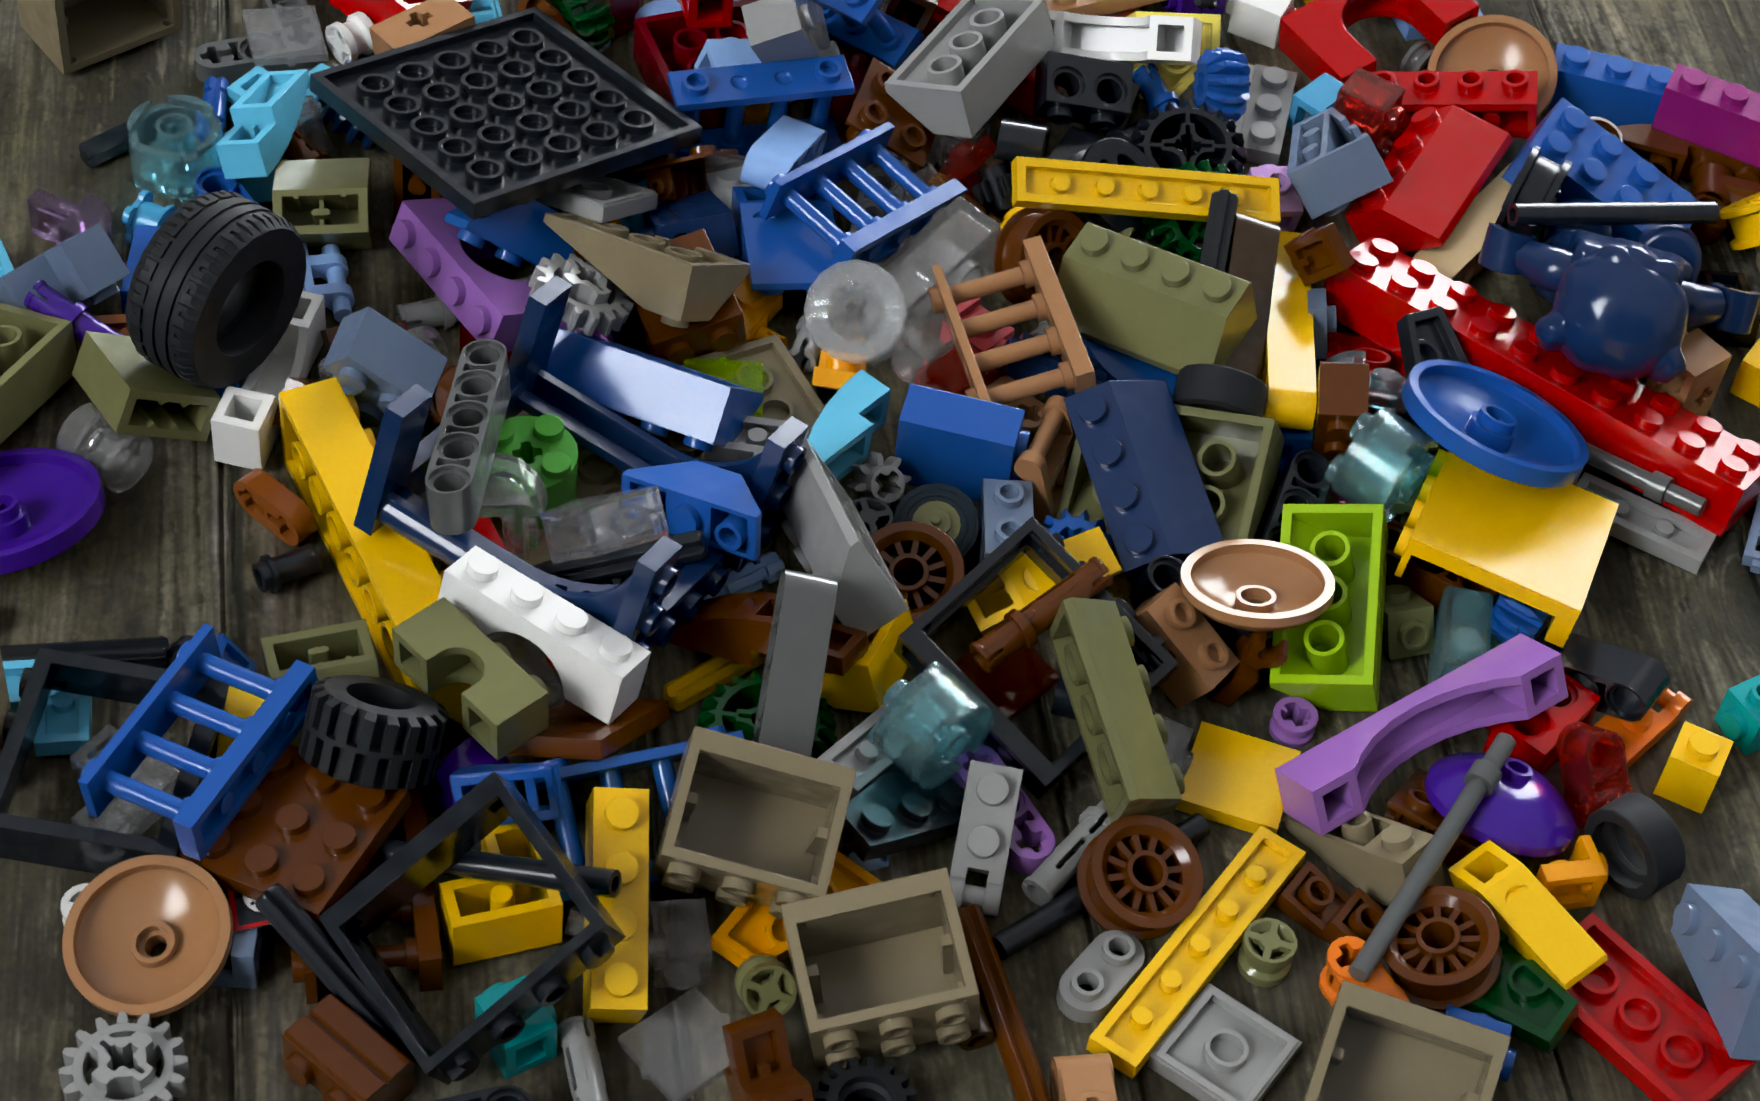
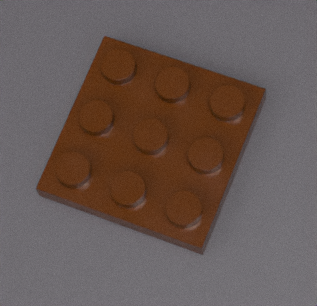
(304, 835)

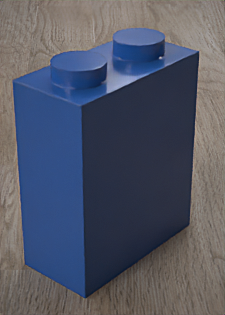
(958, 440)

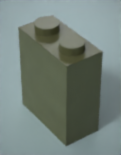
(140, 395)

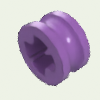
(1302, 714)

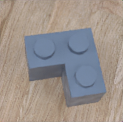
(78, 268)
(380, 362)

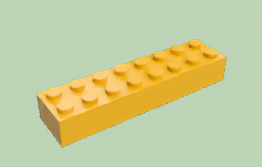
(383, 571)

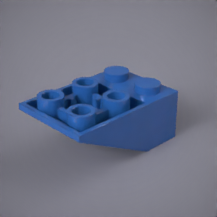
(780, 249)

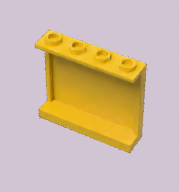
(1510, 537)

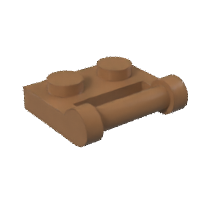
(1048, 458)

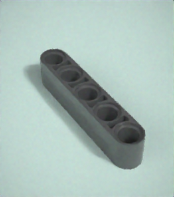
(468, 437)
(795, 661)

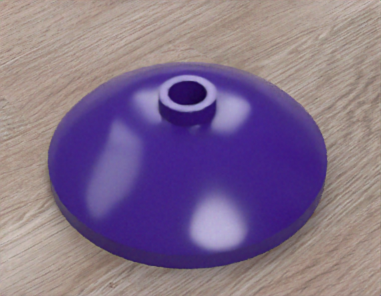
(1520, 816)

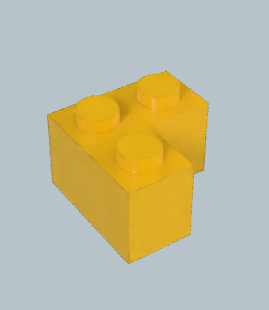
(499, 918)

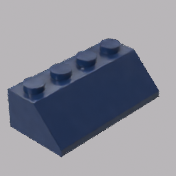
(1142, 472)

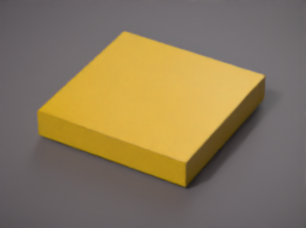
(1235, 779)

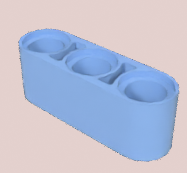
(782, 150)

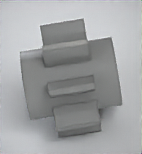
(890, 477)

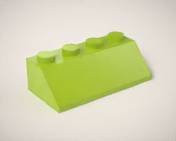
(1338, 653)

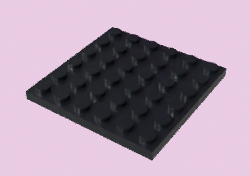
(505, 111)

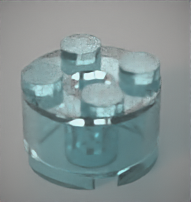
(172, 144)
(1382, 462)
(930, 725)

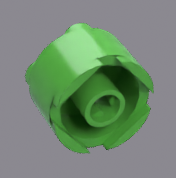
(548, 450)

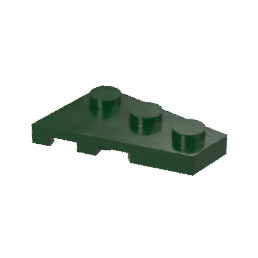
(1527, 1000)

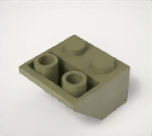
(326, 201)
(330, 649)

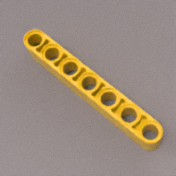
(1289, 348)

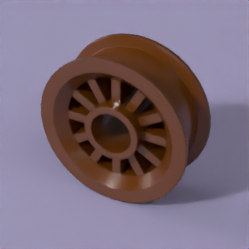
(1057, 231)
(936, 545)
(1119, 852)
(1449, 974)

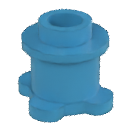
(144, 212)

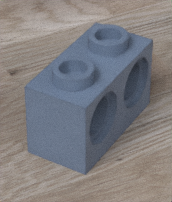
(1002, 510)

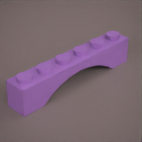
(1343, 772)

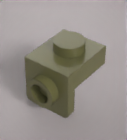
(1407, 623)

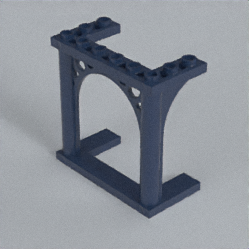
(658, 591)

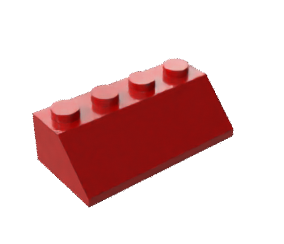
(1436, 176)

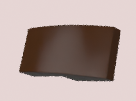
(1325, 908)

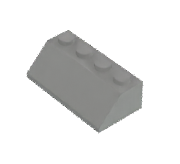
(972, 64)
(838, 546)

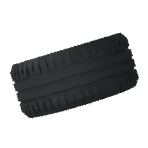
(215, 289)

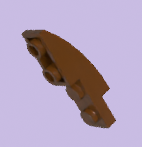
(1677, 156)
(740, 627)

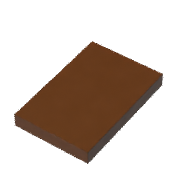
(582, 736)

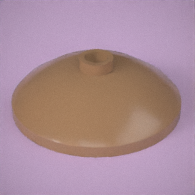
(1498, 45)
(1257, 584)
(131, 912)

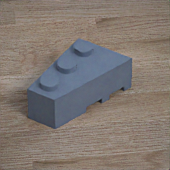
(1333, 163)
(1721, 948)

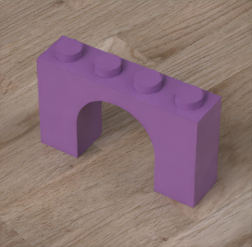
(479, 299)

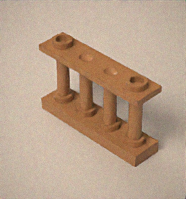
(1046, 305)

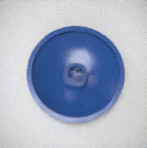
(1494, 423)

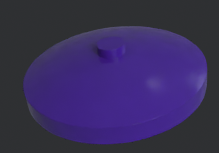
(45, 504)

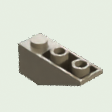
(1368, 852)

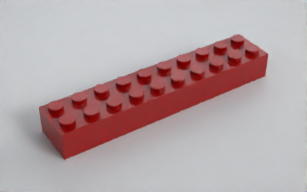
(1609, 413)

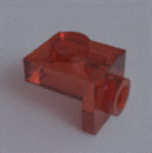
(966, 159)

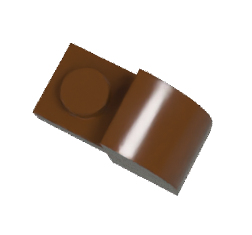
(762, 1061)

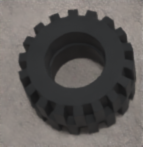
(373, 732)

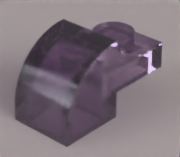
(59, 219)

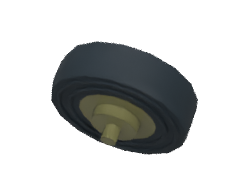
(945, 509)

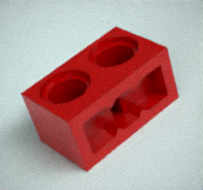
(1539, 735)

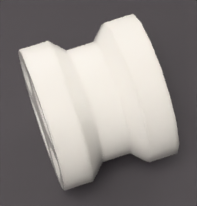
(350, 38)

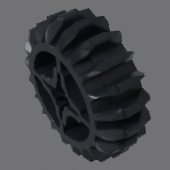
(1200, 132)

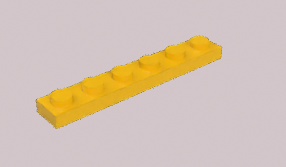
(1136, 190)
(1195, 951)

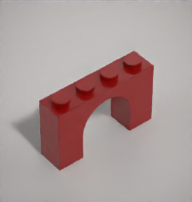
(1318, 36)

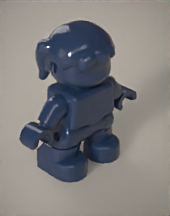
(1619, 300)

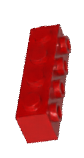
(1497, 97)

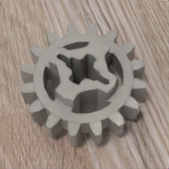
(593, 299)
(125, 1063)

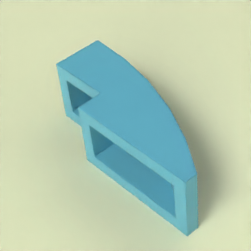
(262, 124)
(847, 423)

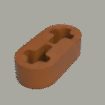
(275, 507)

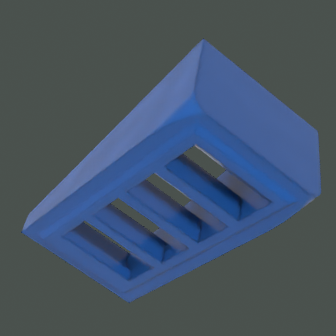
(468, 777)

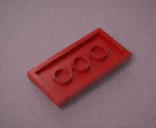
(1651, 1026)

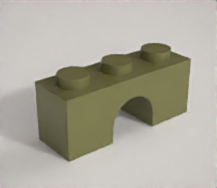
(448, 647)

